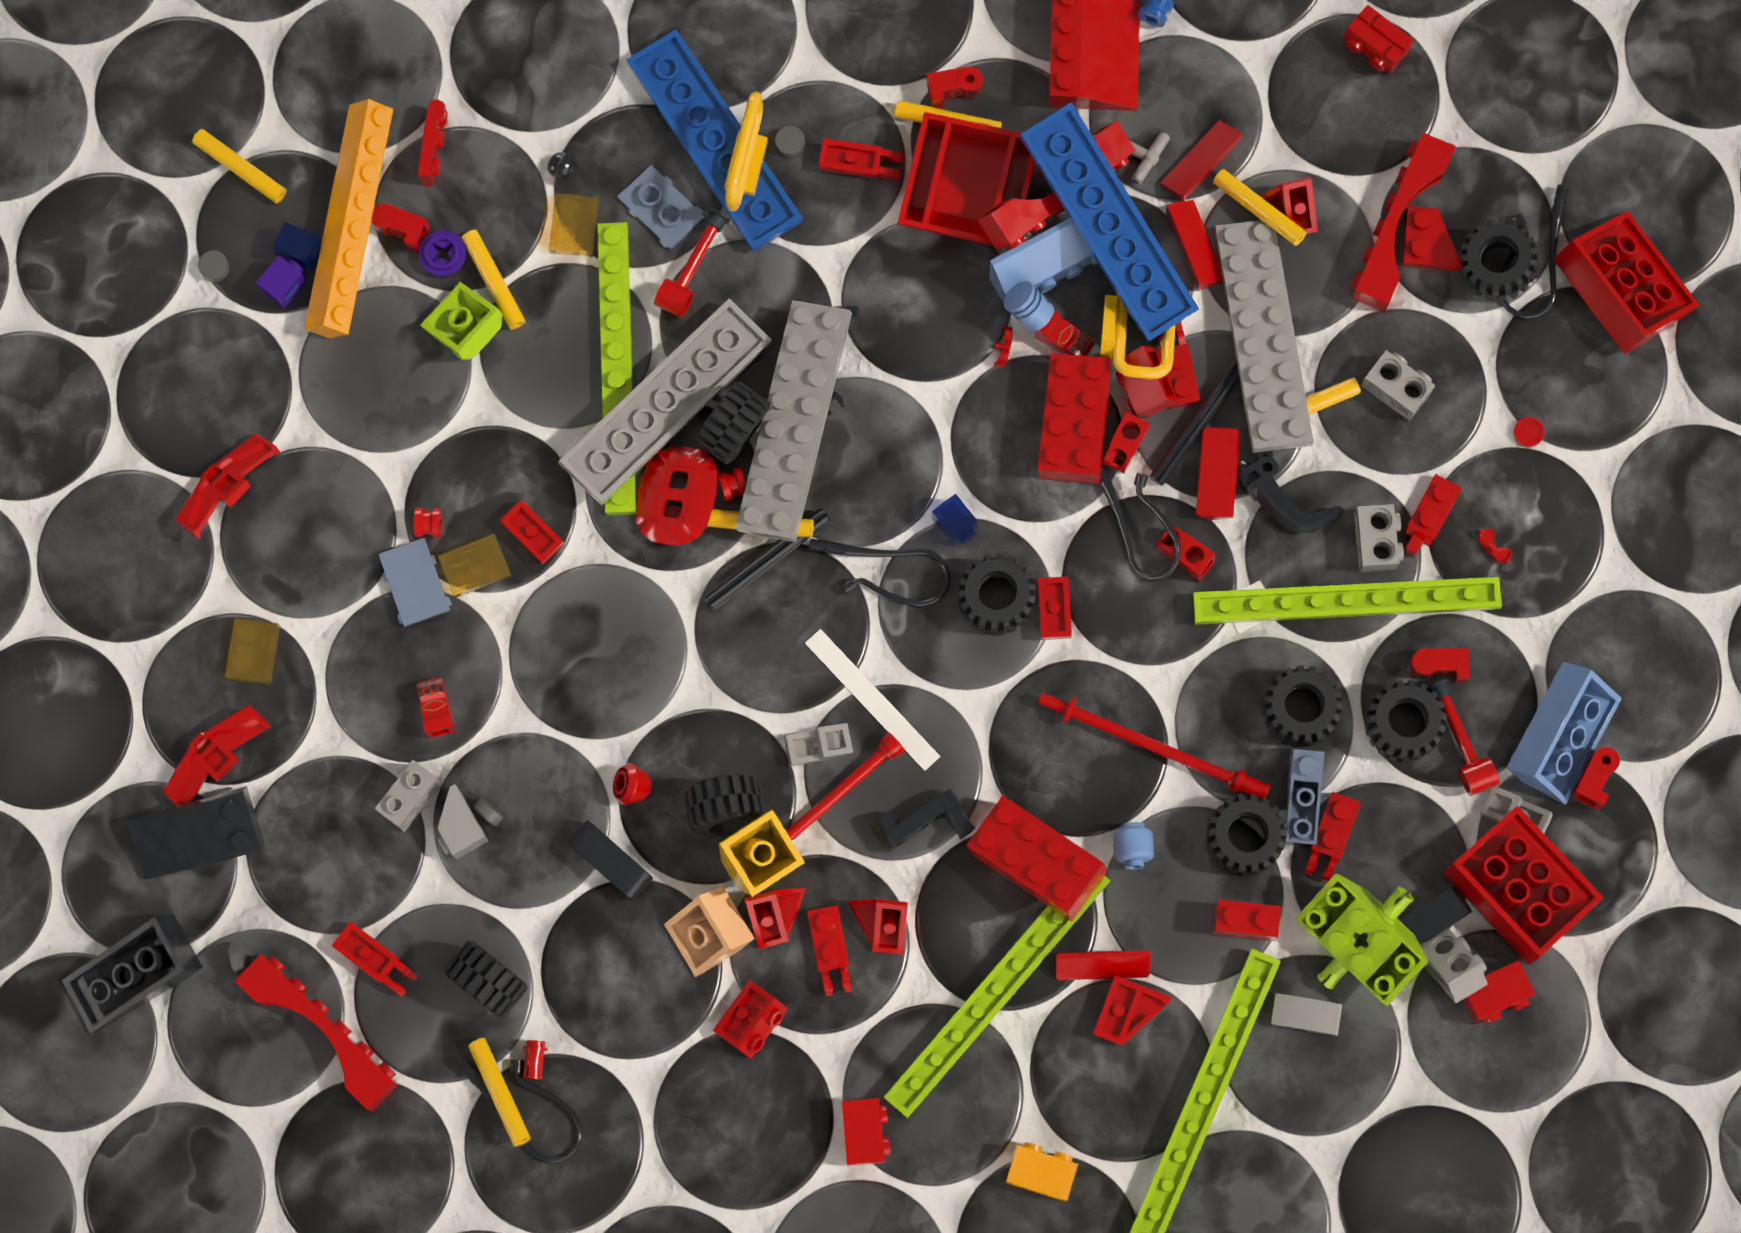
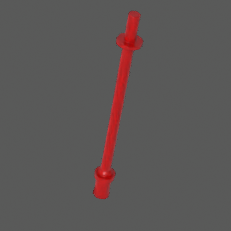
(1236, 780)

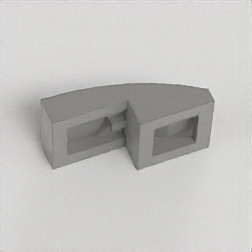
(818, 744)
(1501, 802)
(1306, 1014)

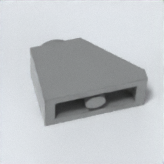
(459, 826)

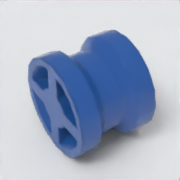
(1155, 12)

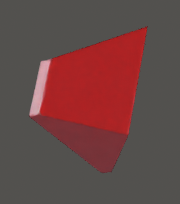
(1296, 202)
(774, 915)
(882, 923)

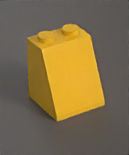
(759, 854)

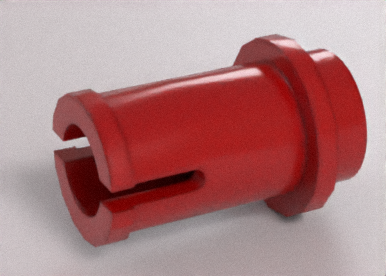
(534, 1059)

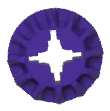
(444, 240)

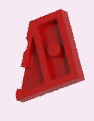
(1428, 241)
(1127, 1010)

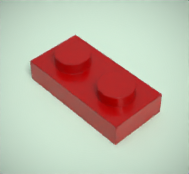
(532, 532)
(1054, 608)

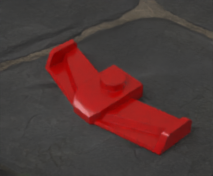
(223, 483)
(213, 754)

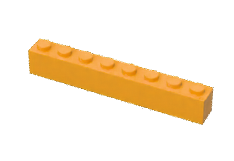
(348, 219)

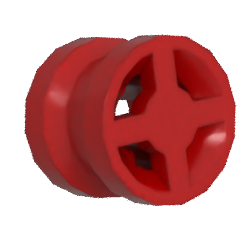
(732, 484)
(428, 522)

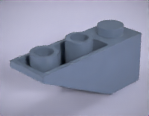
(1304, 794)

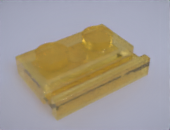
(573, 225)
(474, 566)
(252, 651)

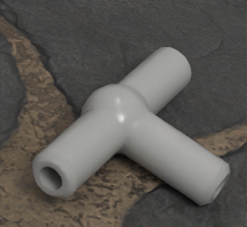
(1148, 157)

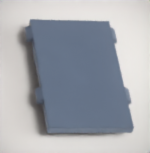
(661, 207)
(414, 582)

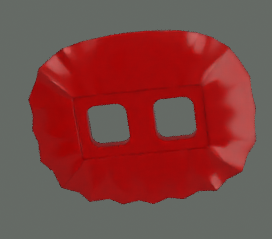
(697, 497)

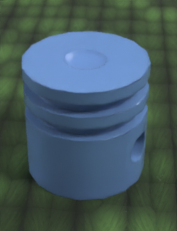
(1028, 306)

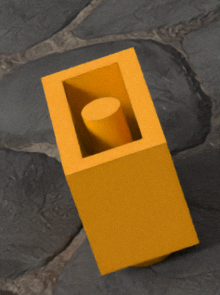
(1042, 1172)

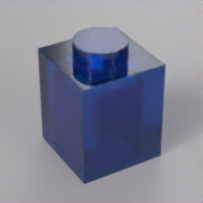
(297, 245)
(955, 520)

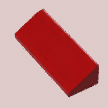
(1201, 160)
(1194, 244)
(1218, 473)
(1102, 965)

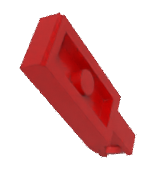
(1431, 513)

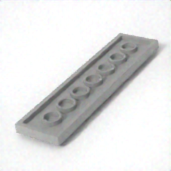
(1263, 336)
(665, 402)
(794, 422)

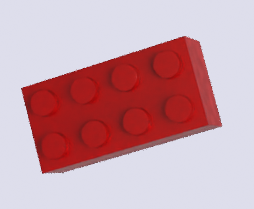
(1075, 418)
(1037, 858)

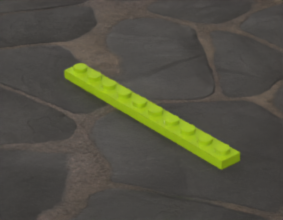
(616, 338)
(1347, 600)
(982, 1007)
(1206, 1094)

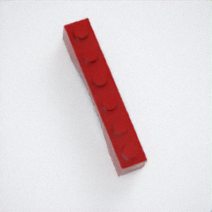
(1015, 217)
(1381, 274)
(362, 1075)

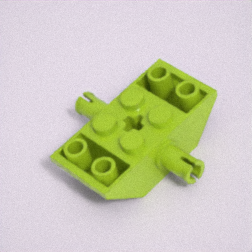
(1340, 918)

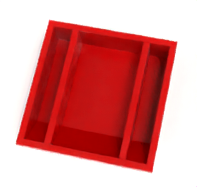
(961, 175)

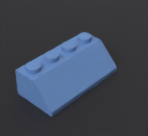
(1042, 260)
(1564, 732)

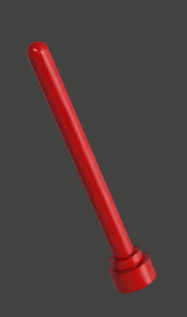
(888, 749)

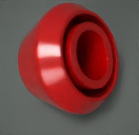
(631, 784)

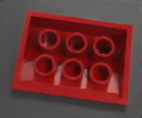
(1094, 54)
(1625, 281)
(1523, 885)

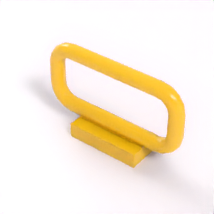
(747, 155)
(1114, 342)

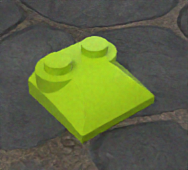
(464, 322)

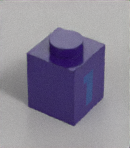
(282, 281)

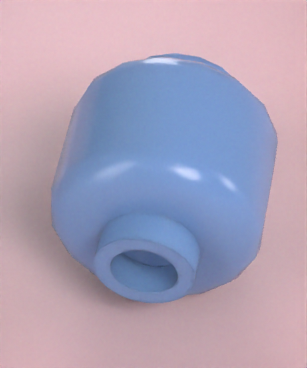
(1133, 845)

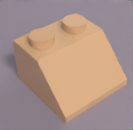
(709, 930)

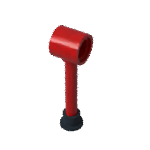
(675, 295)
(1477, 773)

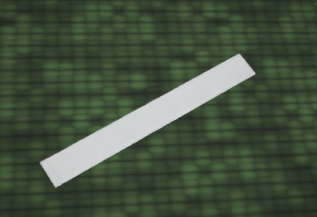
(872, 699)

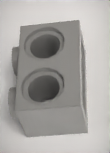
(1393, 391)
(1369, 538)
(408, 795)
(1454, 965)

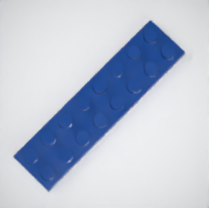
(709, 135)
(1109, 222)

